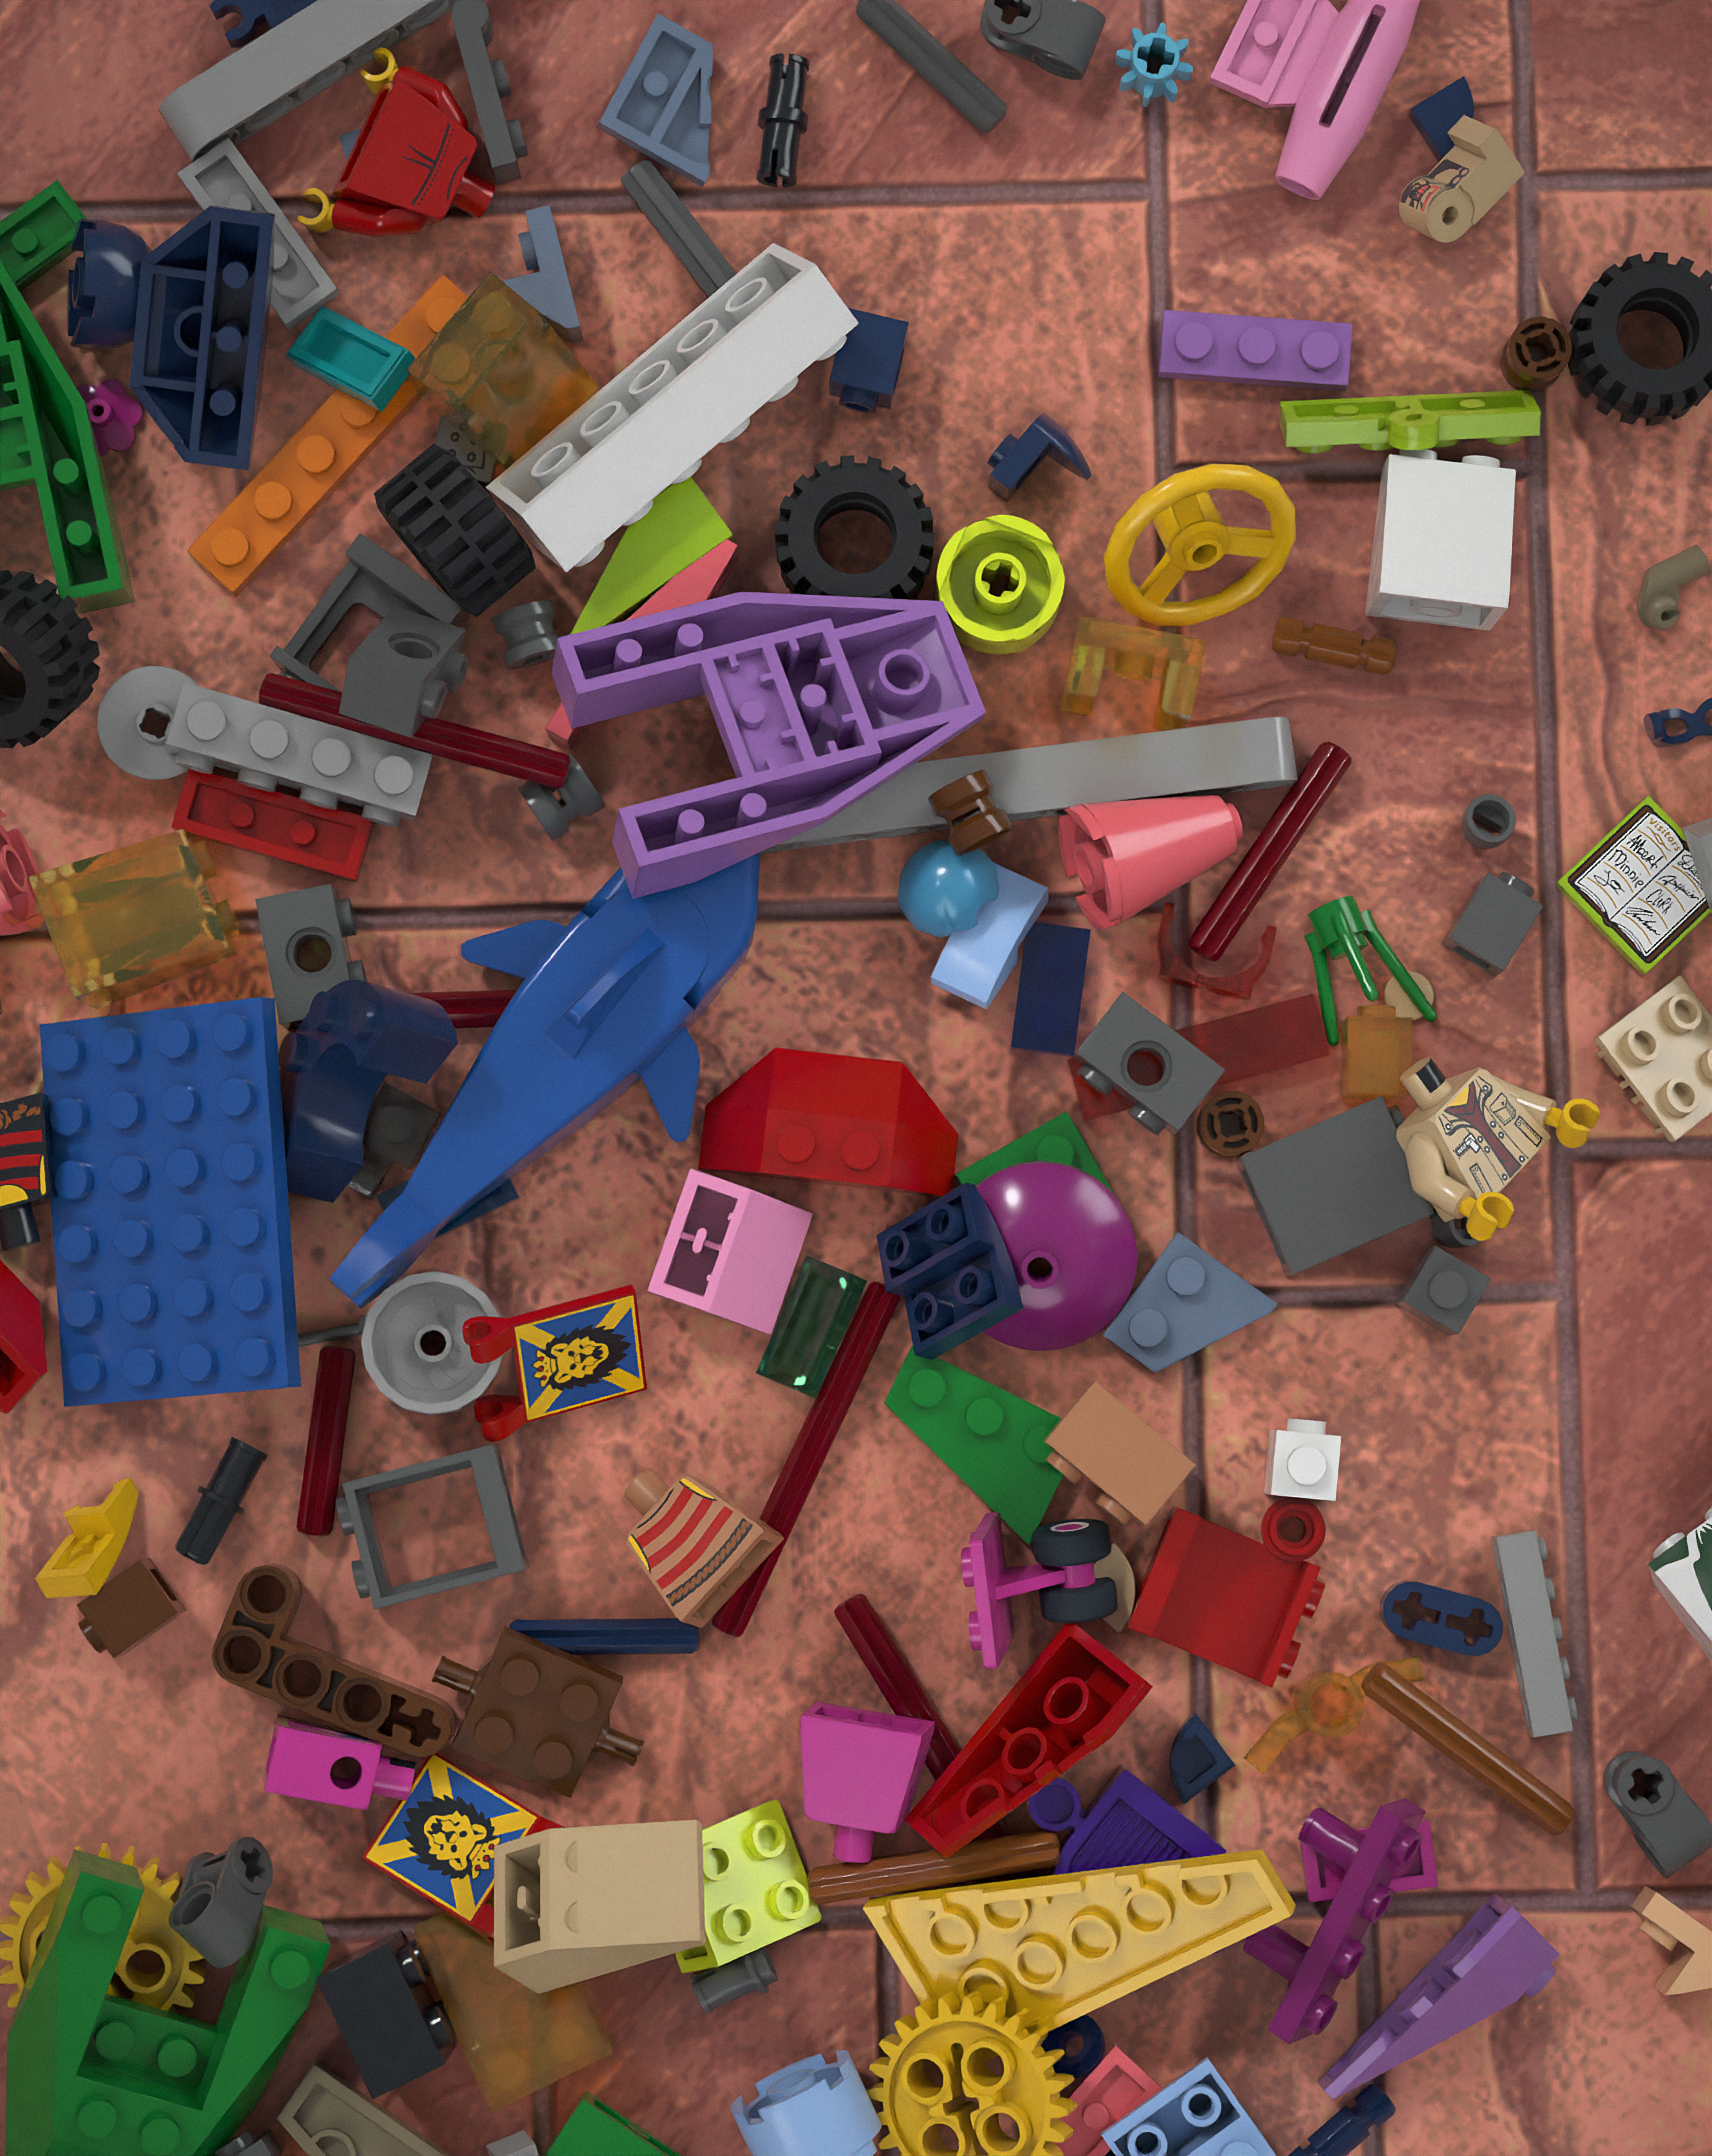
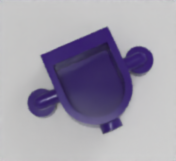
(1119, 1827)

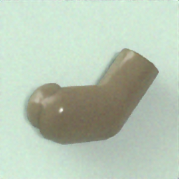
(1662, 587)

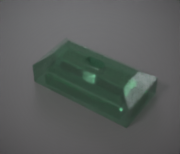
(811, 1326)

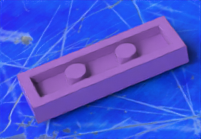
(1255, 350)

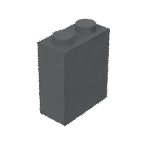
(1333, 1186)

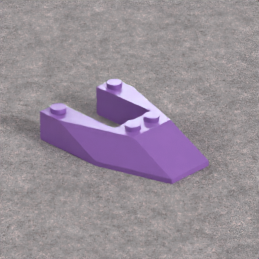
(809, 702)

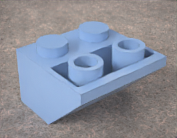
(1189, 2118)

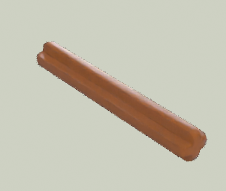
(1467, 1749)
(931, 1868)

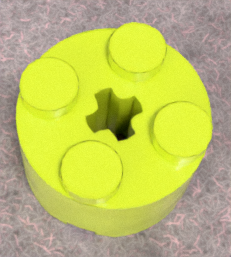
(1035, 575)

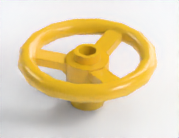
(1196, 540)

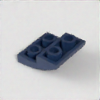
(949, 1271)

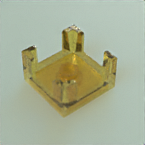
(1138, 656)

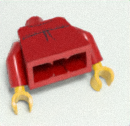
(404, 161)

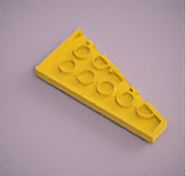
(1076, 1936)

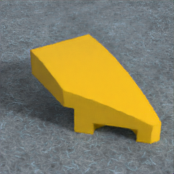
(90, 1552)

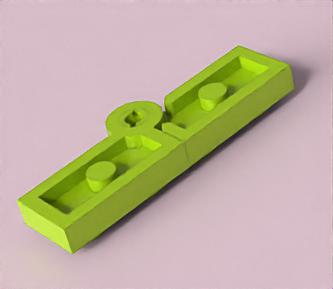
(1409, 420)

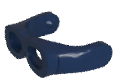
(1695, 725)

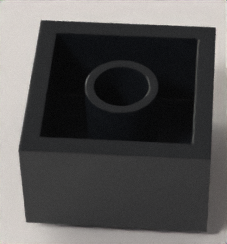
(388, 2012)

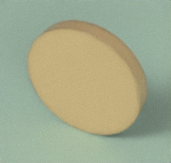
(1396, 996)

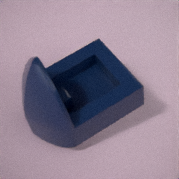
(1018, 458)

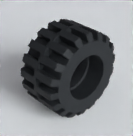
(1607, 368)
(855, 488)
(455, 530)
(53, 655)

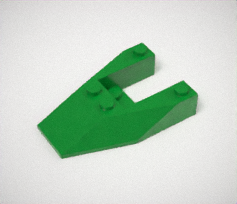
(53, 445)
(132, 2077)

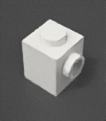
(1302, 1461)

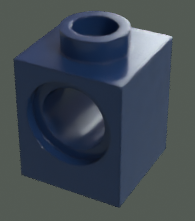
(869, 362)

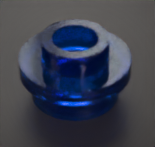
(1092, 2050)

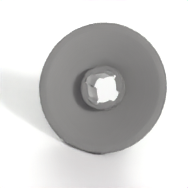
(124, 712)

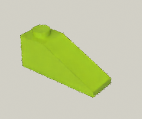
(652, 552)

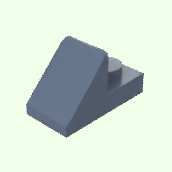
(549, 288)

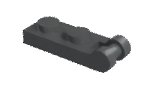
(488, 86)

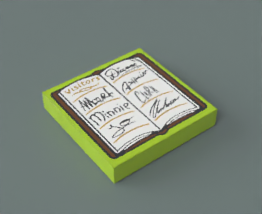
(1639, 886)

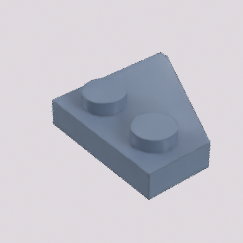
(666, 100)
(1184, 1307)

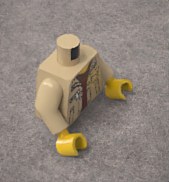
(1476, 1137)

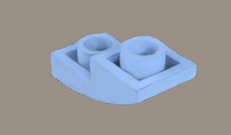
(983, 957)

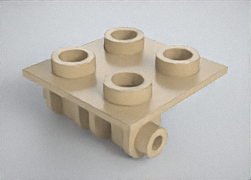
(1665, 1058)

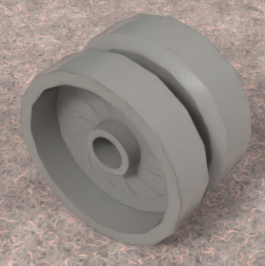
(394, 1352)

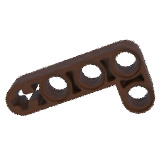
(337, 1674)

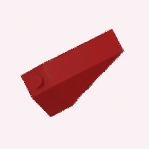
(1044, 1726)

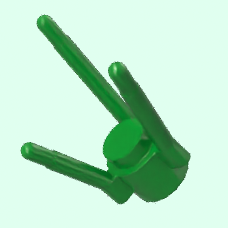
(1341, 931)

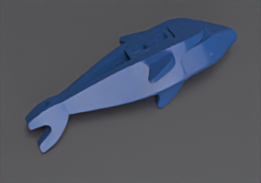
(589, 1020)

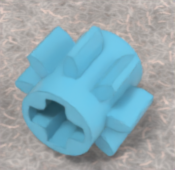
(1159, 46)

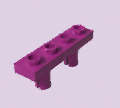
(1361, 1899)

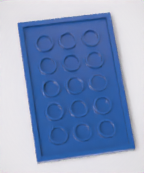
(170, 1203)

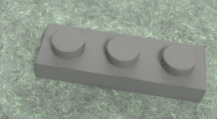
(227, 181)

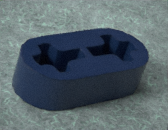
(1445, 1603)

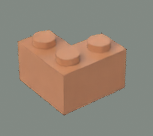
(1117, 1455)

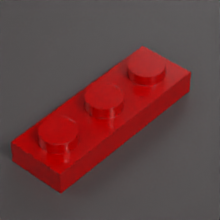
(273, 825)

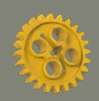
(148, 1932)
(1025, 2090)

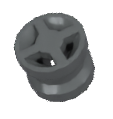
(527, 634)

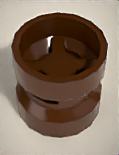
(1529, 366)
(964, 799)
(1224, 1132)

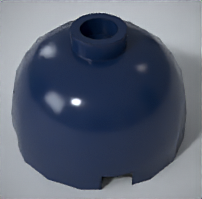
(104, 285)

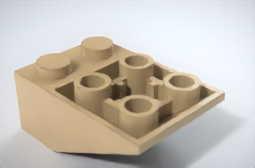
(596, 1900)

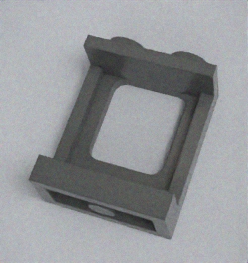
(369, 580)

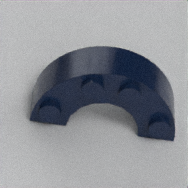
(336, 1067)

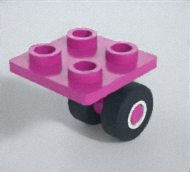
(1064, 1578)

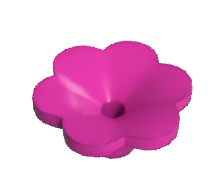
(121, 415)

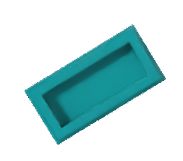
(351, 358)

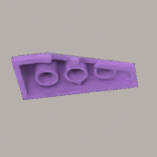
(1470, 1978)

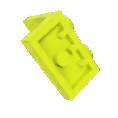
(751, 1887)

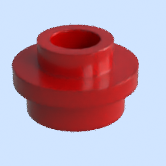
(1313, 1526)

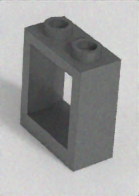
(358, 1518)

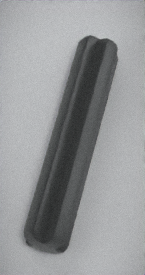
(933, 62)
(677, 227)

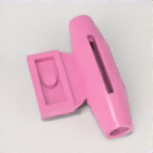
(1323, 66)

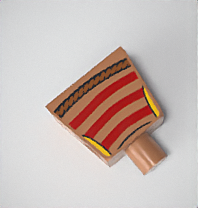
(695, 1543)

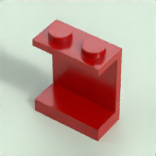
(1225, 1598)

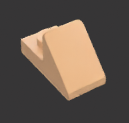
(1667, 1925)

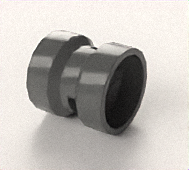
(576, 793)

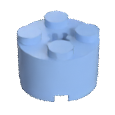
(810, 2111)

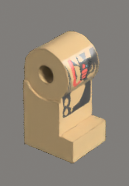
(1461, 184)

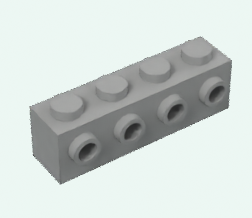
(297, 753)

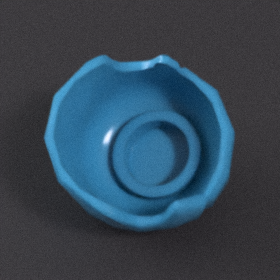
(944, 890)

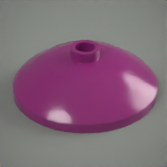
(1083, 1233)

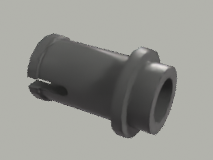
(734, 1979)

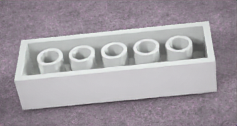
(673, 406)

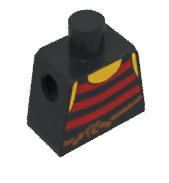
(24, 1168)

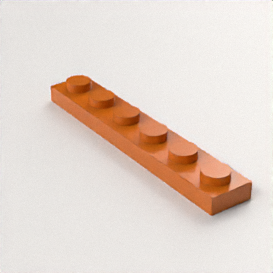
(315, 459)

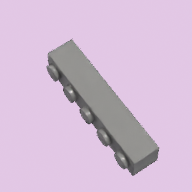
(1534, 1633)

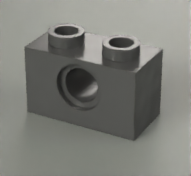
(404, 671)
(286, 927)
(1185, 1069)

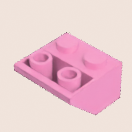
(730, 1251)

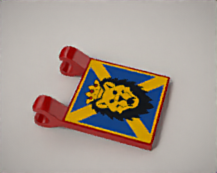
(561, 1358)
(446, 1840)

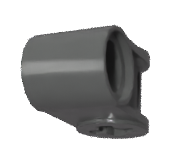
(1046, 32)
(1664, 1818)
(223, 1900)

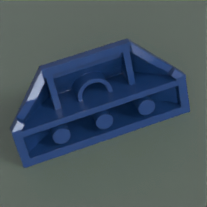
(206, 334)

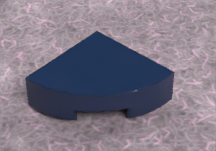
(1440, 113)
(1196, 1759)

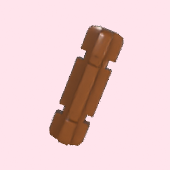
(1334, 645)

